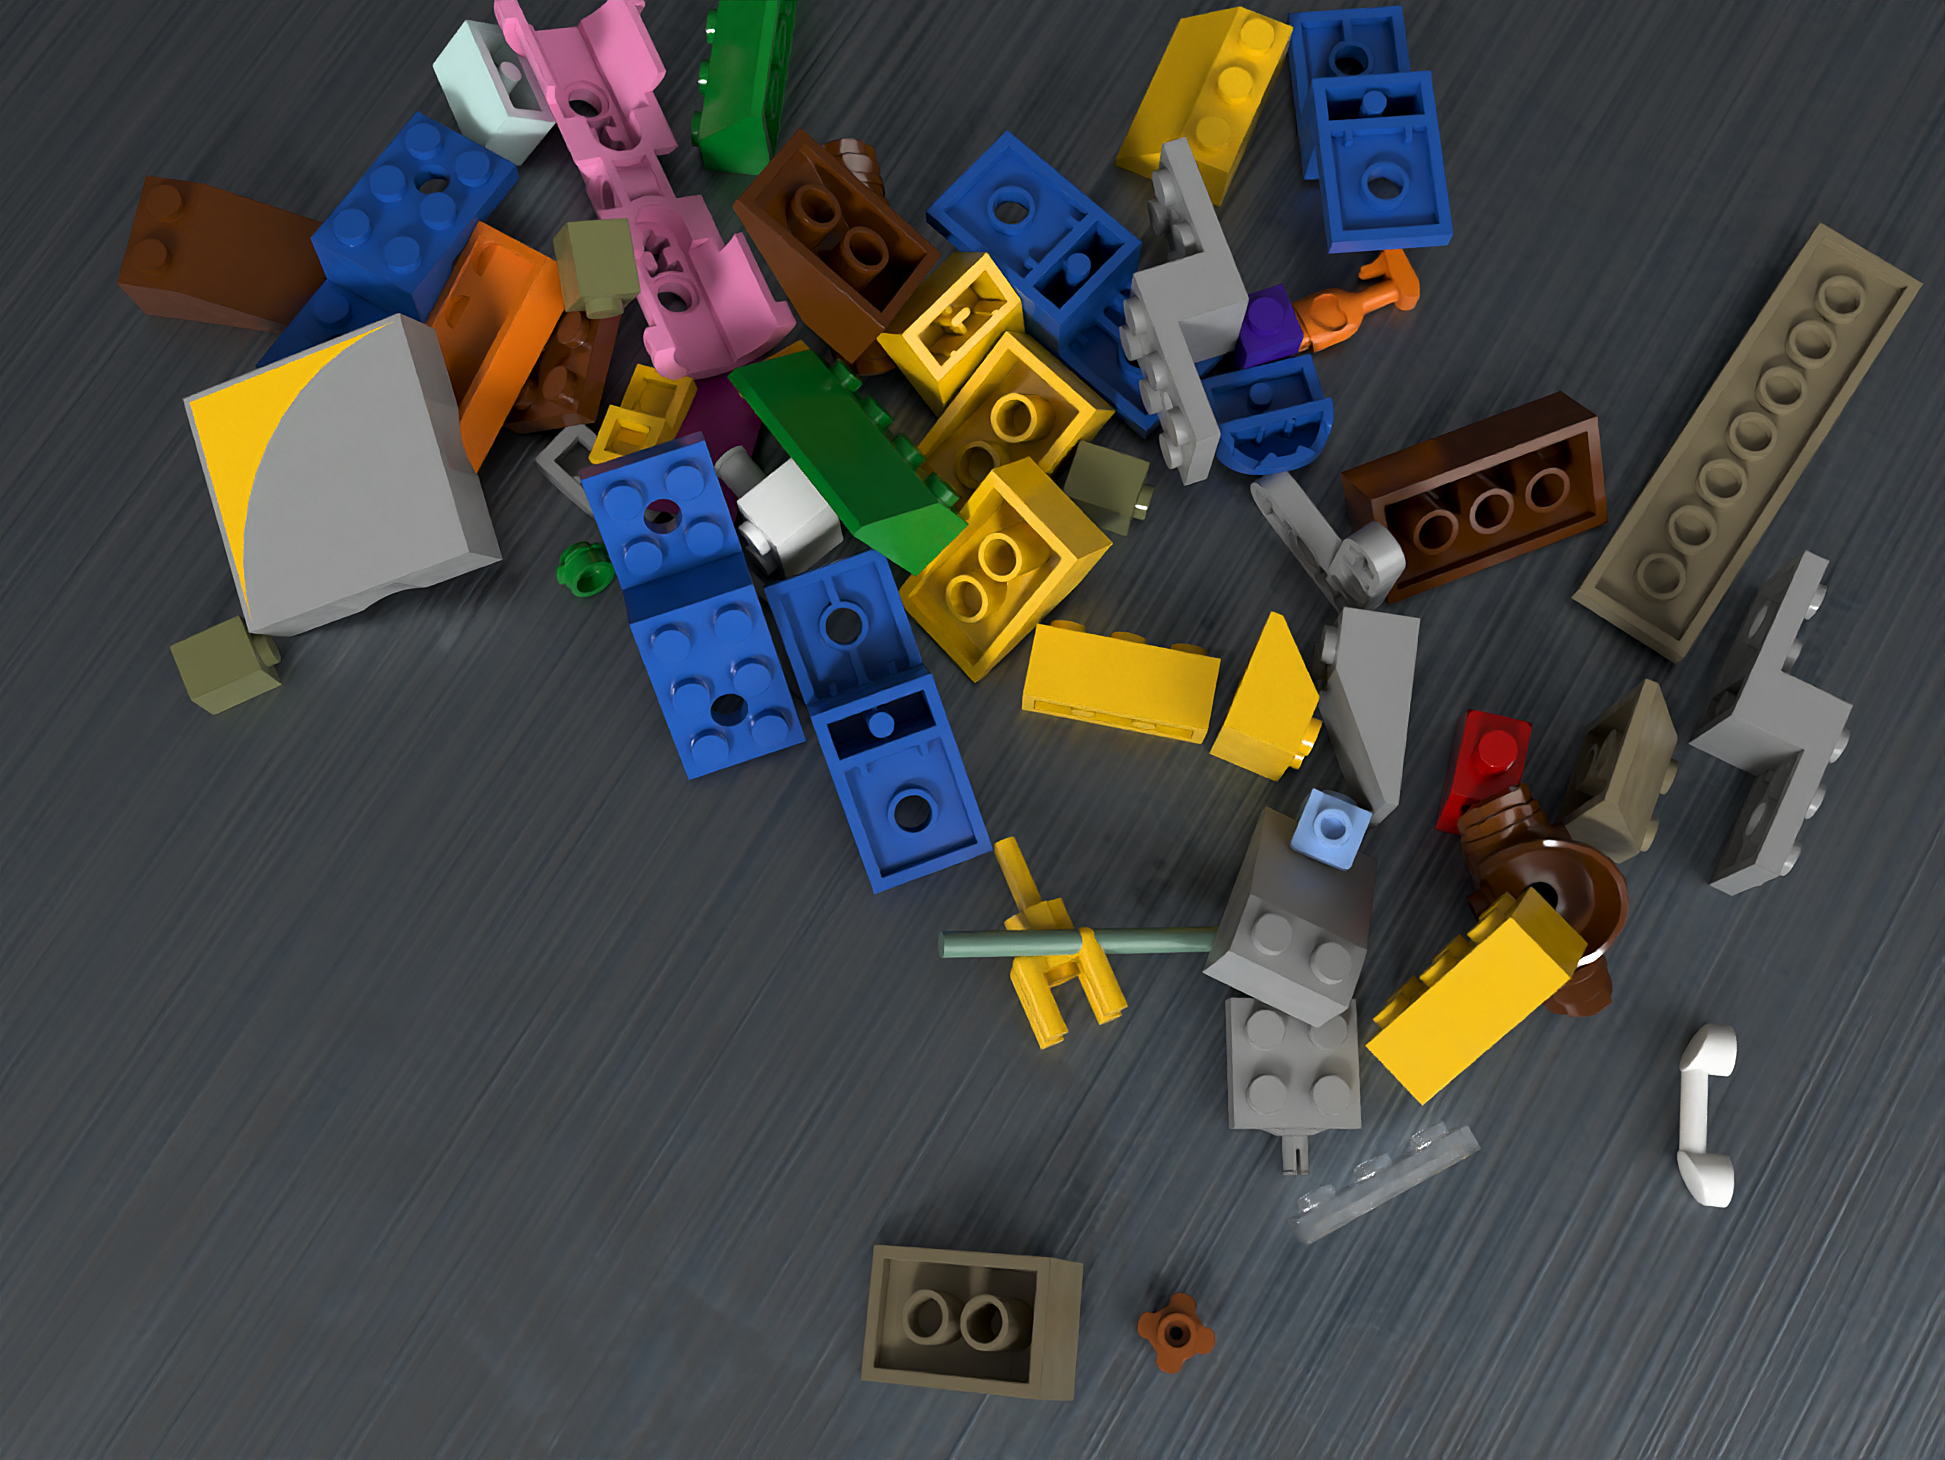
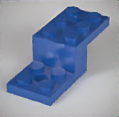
(1368, 130)
(390, 243)
(1062, 261)
(693, 605)
(878, 719)

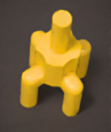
(1037, 974)

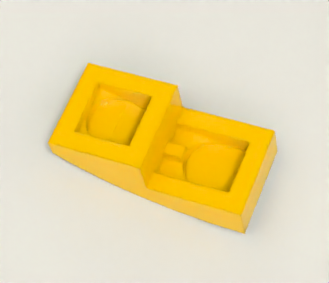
(647, 416)

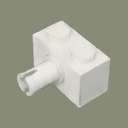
(782, 514)

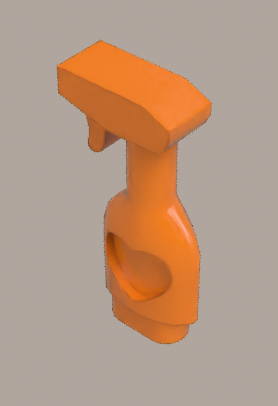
(1337, 313)

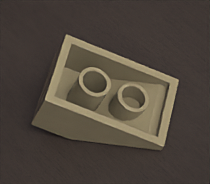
(1620, 775)
(973, 1322)

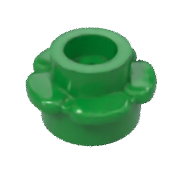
(585, 568)

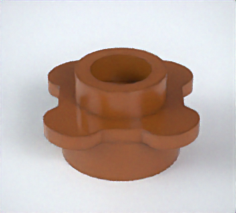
(1157, 1328)

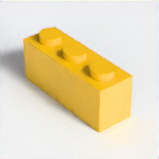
(1121, 681)

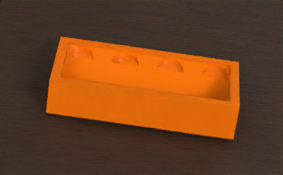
(493, 329)

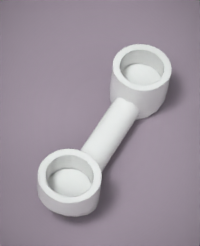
(1705, 1174)

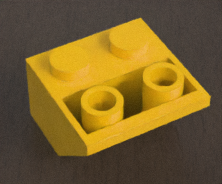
(952, 326)

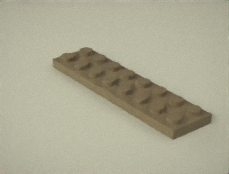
(1747, 443)

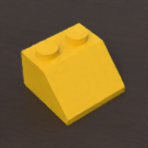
(1272, 707)

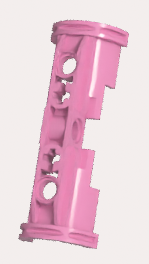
(616, 70)

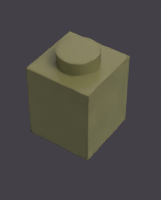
(596, 266)
(1109, 487)
(227, 665)

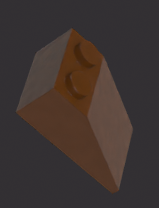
(833, 245)
(219, 257)

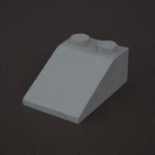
(1365, 701)
(1294, 926)

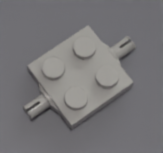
(1291, 1075)

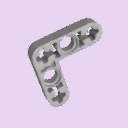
(1347, 572)

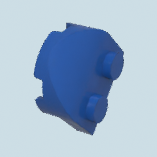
(1270, 416)

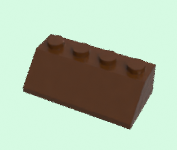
(1484, 491)

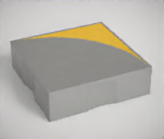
(341, 477)

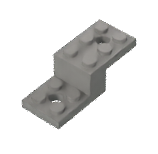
(1183, 312)
(1772, 728)

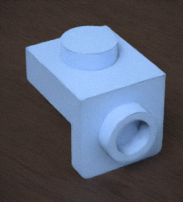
(1330, 828)

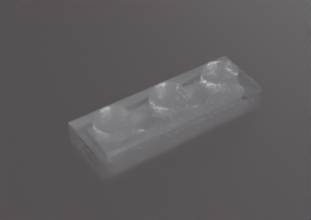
(1381, 1180)

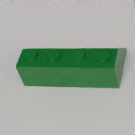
(744, 84)
(853, 456)

